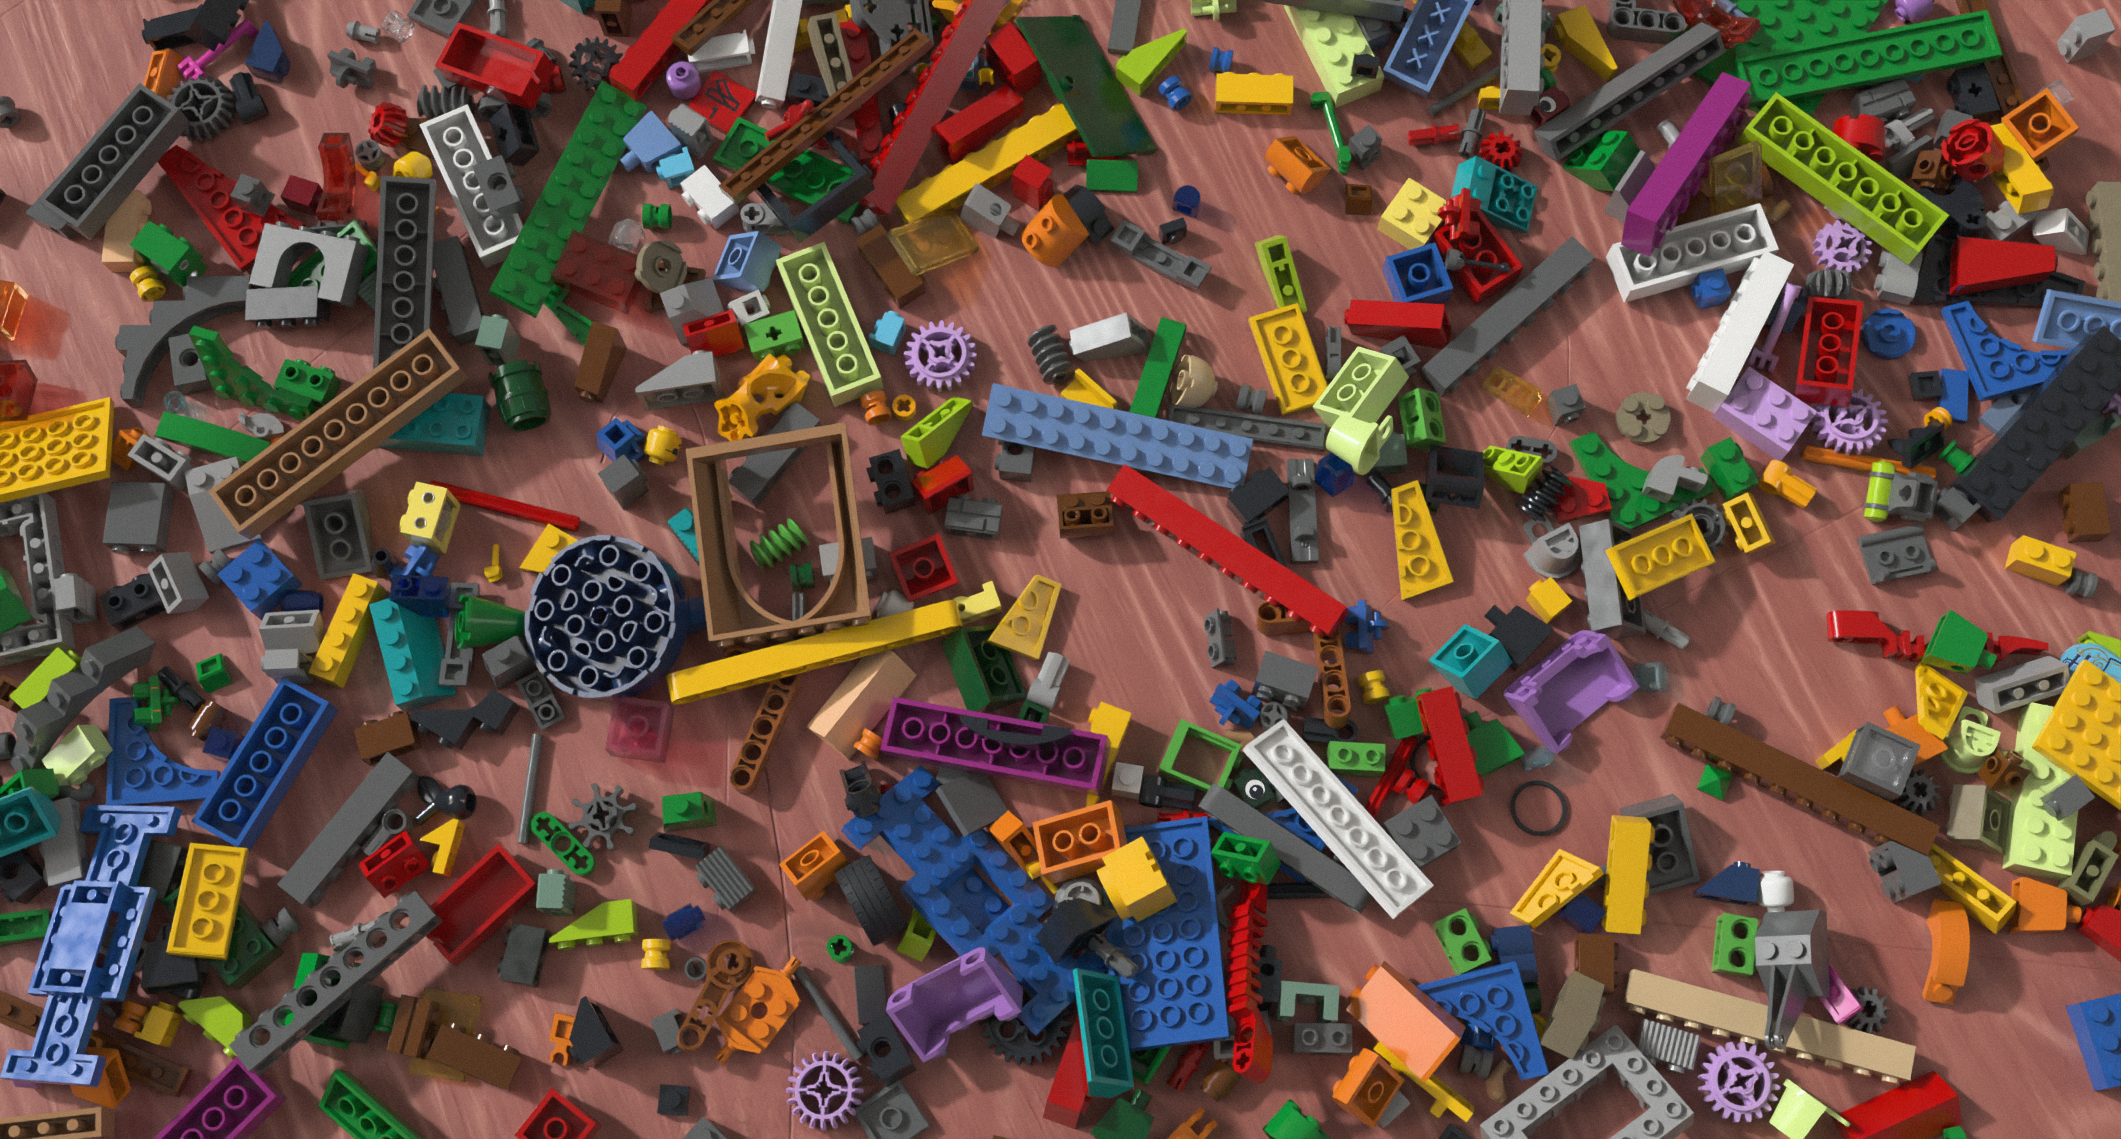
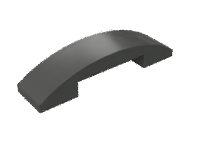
(1159, 258)
(458, 663)

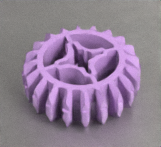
(825, 1076)

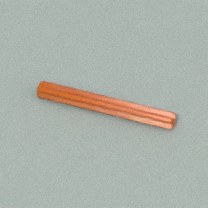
(1857, 462)

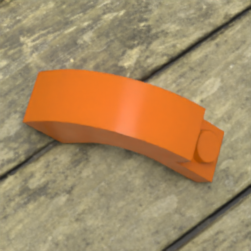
(1949, 951)

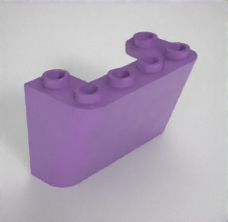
(953, 1000)

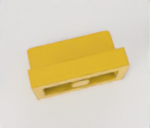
(1087, 391)

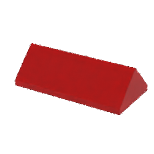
(1906, 1112)

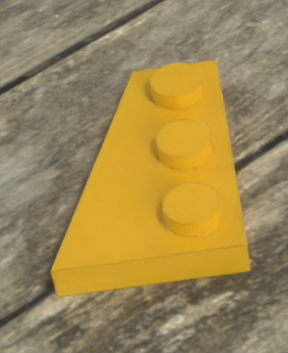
(1937, 700)

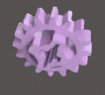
(1839, 238)

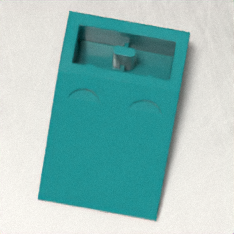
(1504, 197)

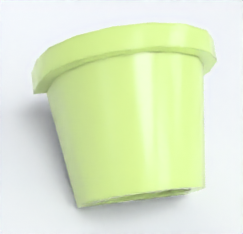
(1358, 441)
(1969, 742)
(1799, 1112)

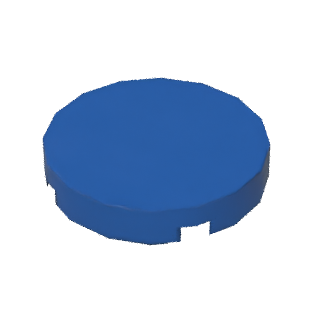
(1888, 334)

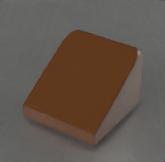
(1358, 199)

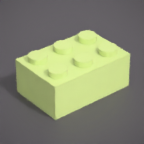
(1362, 387)

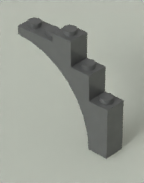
(147, 344)
(70, 693)

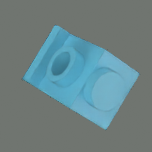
(675, 168)
(888, 333)

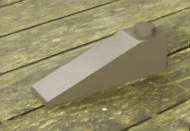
(830, 51)

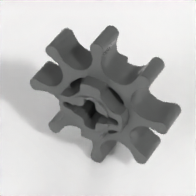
(592, 813)

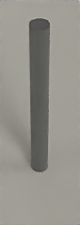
(1464, 91)
(530, 788)
(828, 1013)

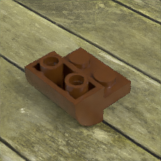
(1085, 515)

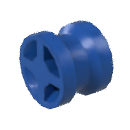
(1220, 60)

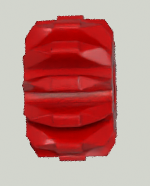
(388, 124)
(1510, 151)

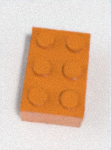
(1078, 840)

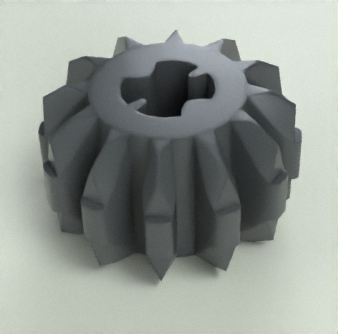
(1829, 284)
(1926, 793)
(1876, 1016)

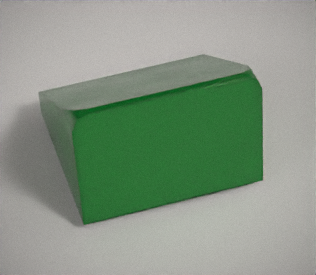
(213, 673)

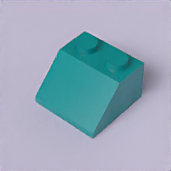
(1471, 661)

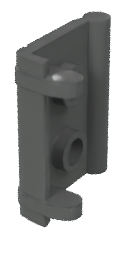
(1896, 554)

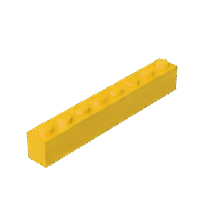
(988, 166)

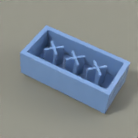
(1425, 43)

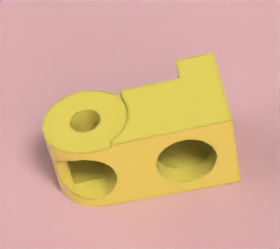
(979, 605)

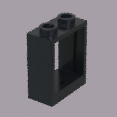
(1439, 486)

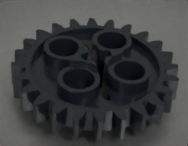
(1020, 1044)

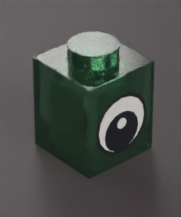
(1253, 788)

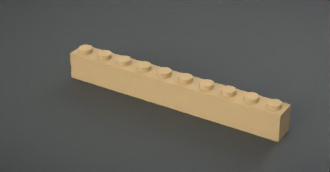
(1747, 1020)

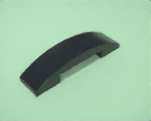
(1051, 735)

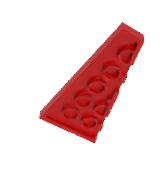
(210, 197)

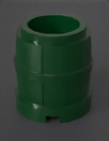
(521, 395)

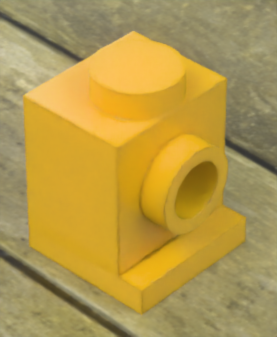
(160, 1025)

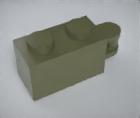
(2090, 868)

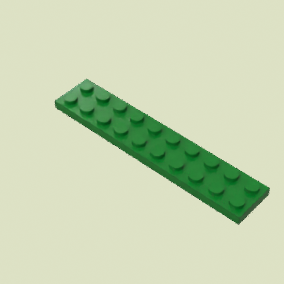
(1870, 58)
(567, 198)

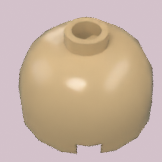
(1194, 382)

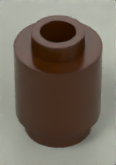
(207, 716)
(1220, 1080)

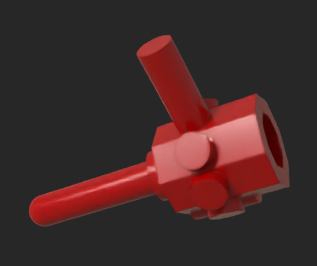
(795, 114)

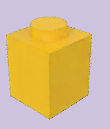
(1548, 599)

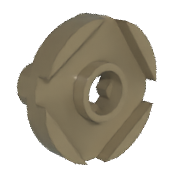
(647, 266)
(1651, 406)

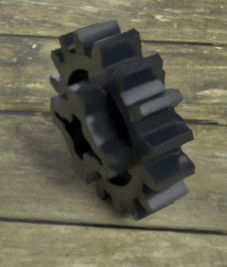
(593, 54)

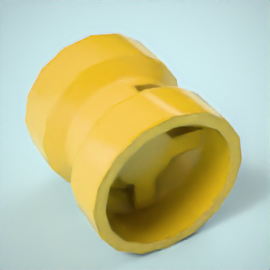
(147, 283)
(1374, 689)
(655, 954)

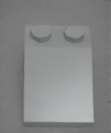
(685, 382)
(214, 524)

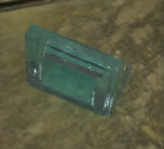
(1651, 677)
(1536, 758)

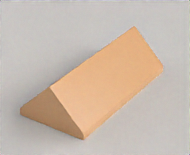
(861, 701)

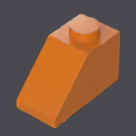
(1015, 839)

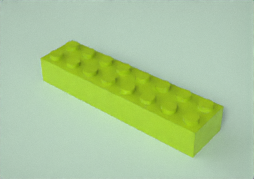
(1843, 178)

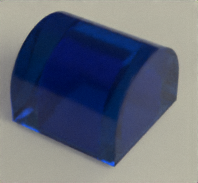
(1187, 201)

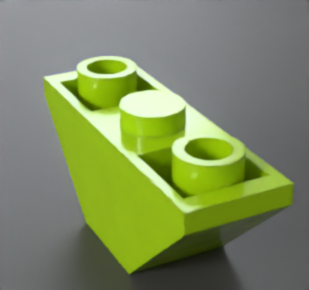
(1512, 468)
(219, 1018)

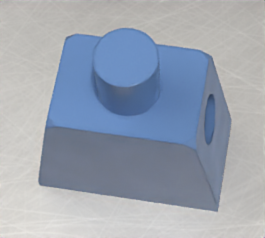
(648, 144)

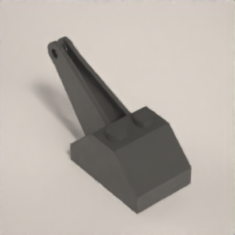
(1792, 967)

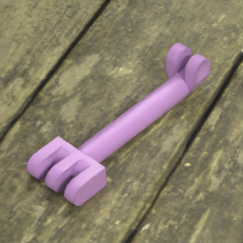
(1765, 354)

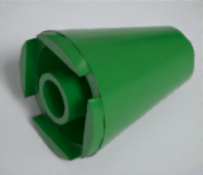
(486, 622)

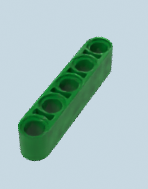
(1158, 368)

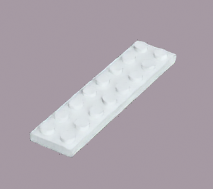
(1338, 818)

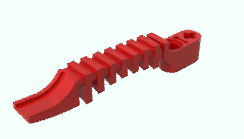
(1866, 627)
(1252, 1039)

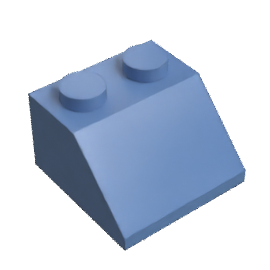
(747, 262)

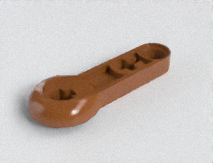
(718, 985)

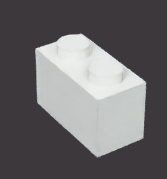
(704, 193)

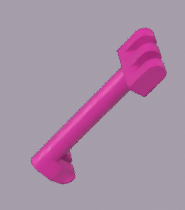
(193, 69)

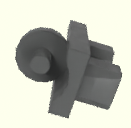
(350, 71)

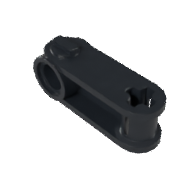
(862, 794)

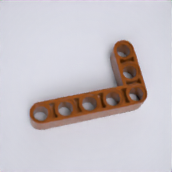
(1323, 651)
(764, 716)

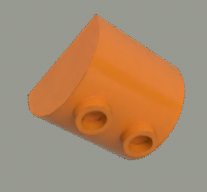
(2040, 125)
(1296, 164)
(1054, 232)
(814, 866)
(1367, 1087)

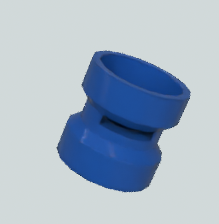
(1176, 94)

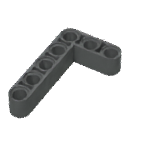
(1634, 18)

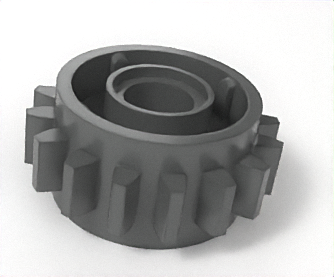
(1708, 518)

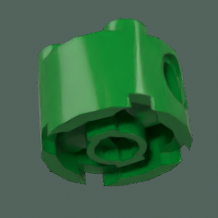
(1292, 1124)

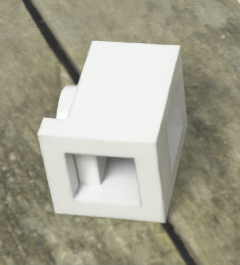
(754, 299)

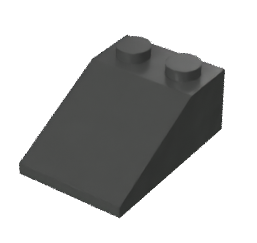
(340, 532)
(1672, 846)

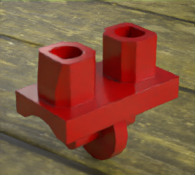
(1458, 213)

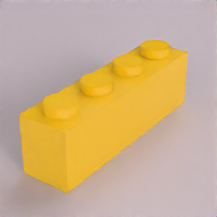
(2020, 176)
(347, 631)
(1626, 874)

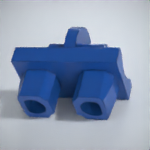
(420, 563)
(1363, 638)
(1233, 707)

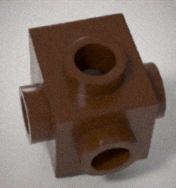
(1932, 171)
(2004, 771)

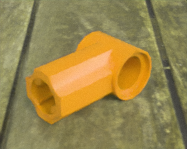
(1780, 481)

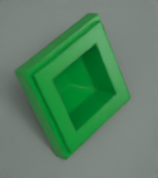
(1714, 782)

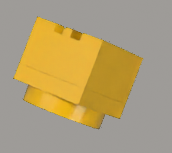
(1135, 881)

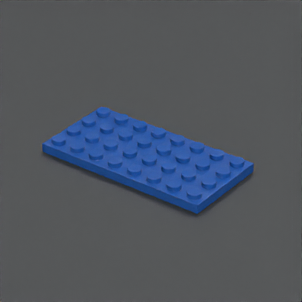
(1178, 950)

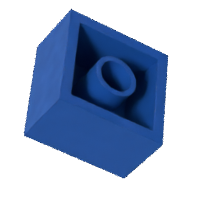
(1418, 276)
(259, 578)

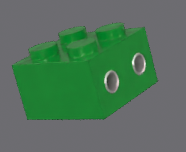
(168, 254)

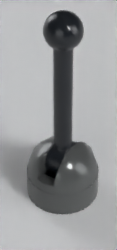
(1456, 260)

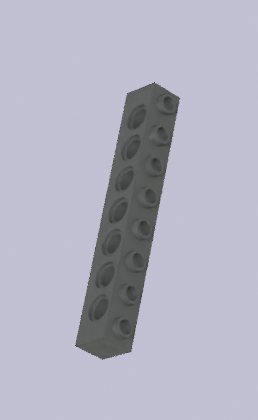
(329, 999)

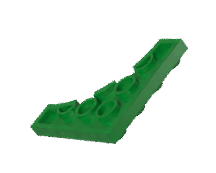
(242, 383)
(1626, 484)

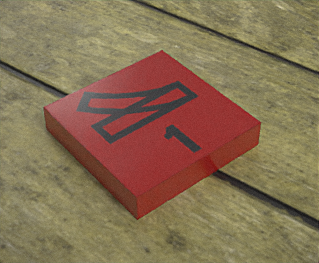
(722, 101)

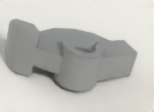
(262, 426)

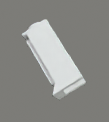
(724, 52)

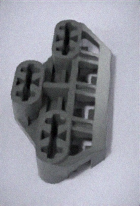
(891, 21)

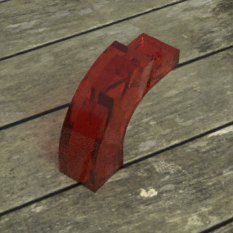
(1731, 28)
(339, 176)

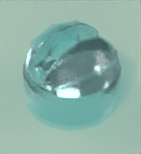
(168, 402)

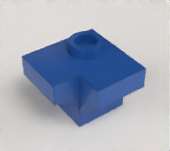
(621, 439)

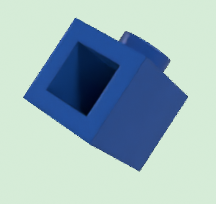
(1710, 289)

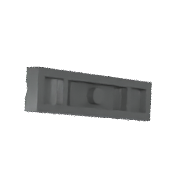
(1302, 511)

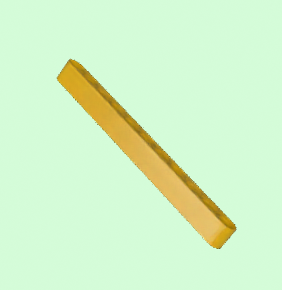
(813, 652)

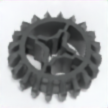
(214, 110)

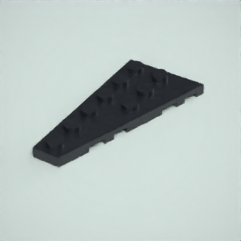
(1934, 282)

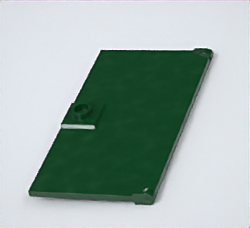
(1086, 85)

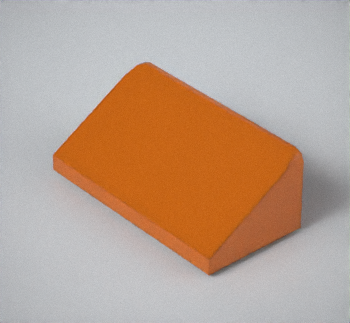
(163, 72)

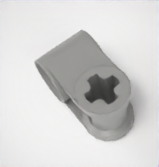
(764, 221)

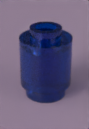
(302, 600)
(684, 922)

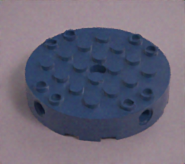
(606, 618)

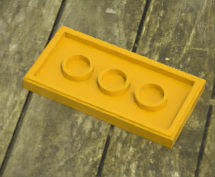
(1289, 358)
(1660, 556)
(208, 901)

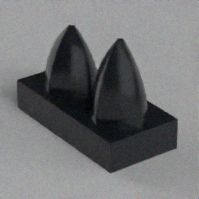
(1920, 445)

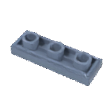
(2004, 409)

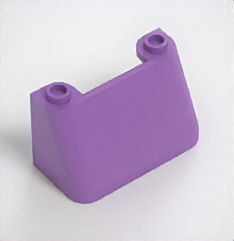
(1570, 687)

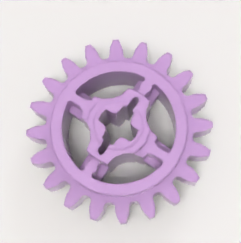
(928, 343)
(1848, 429)
(1745, 1090)

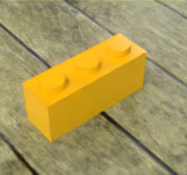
(1254, 93)

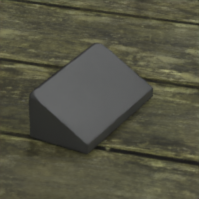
(870, 993)

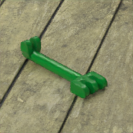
(1343, 157)

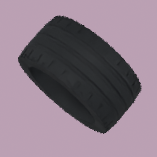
(871, 900)

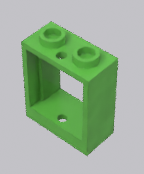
(1186, 728)

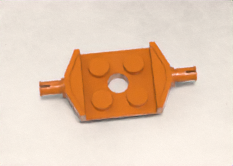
(737, 1021)

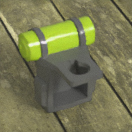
(1895, 493)

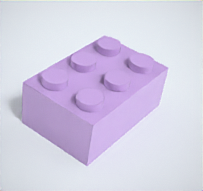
(1764, 414)

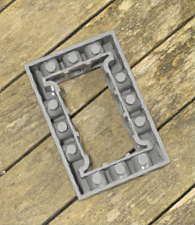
(38, 525)
(1665, 1114)

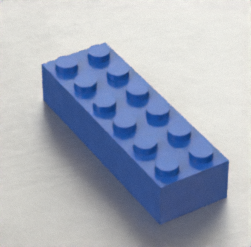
(265, 765)

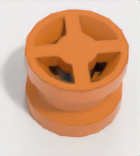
(869, 744)

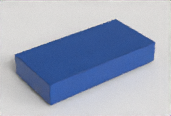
(1955, 394)

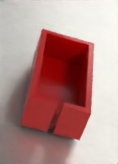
(495, 66)
(480, 904)

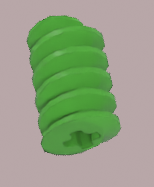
(778, 544)

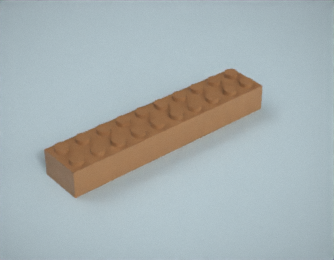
(338, 435)

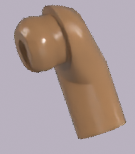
(1774, 215)
(1239, 736)
(1494, 1081)

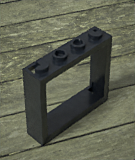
(832, 203)

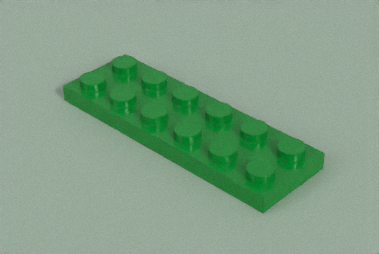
(802, 179)

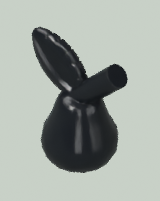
(456, 802)

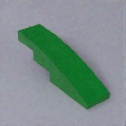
(208, 438)
(23, 926)

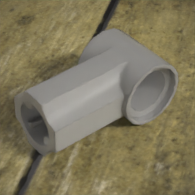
(1047, 687)

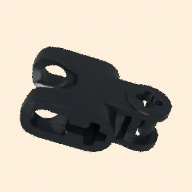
(1964, 208)

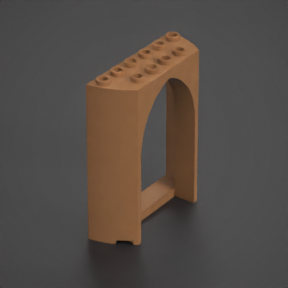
(730, 609)

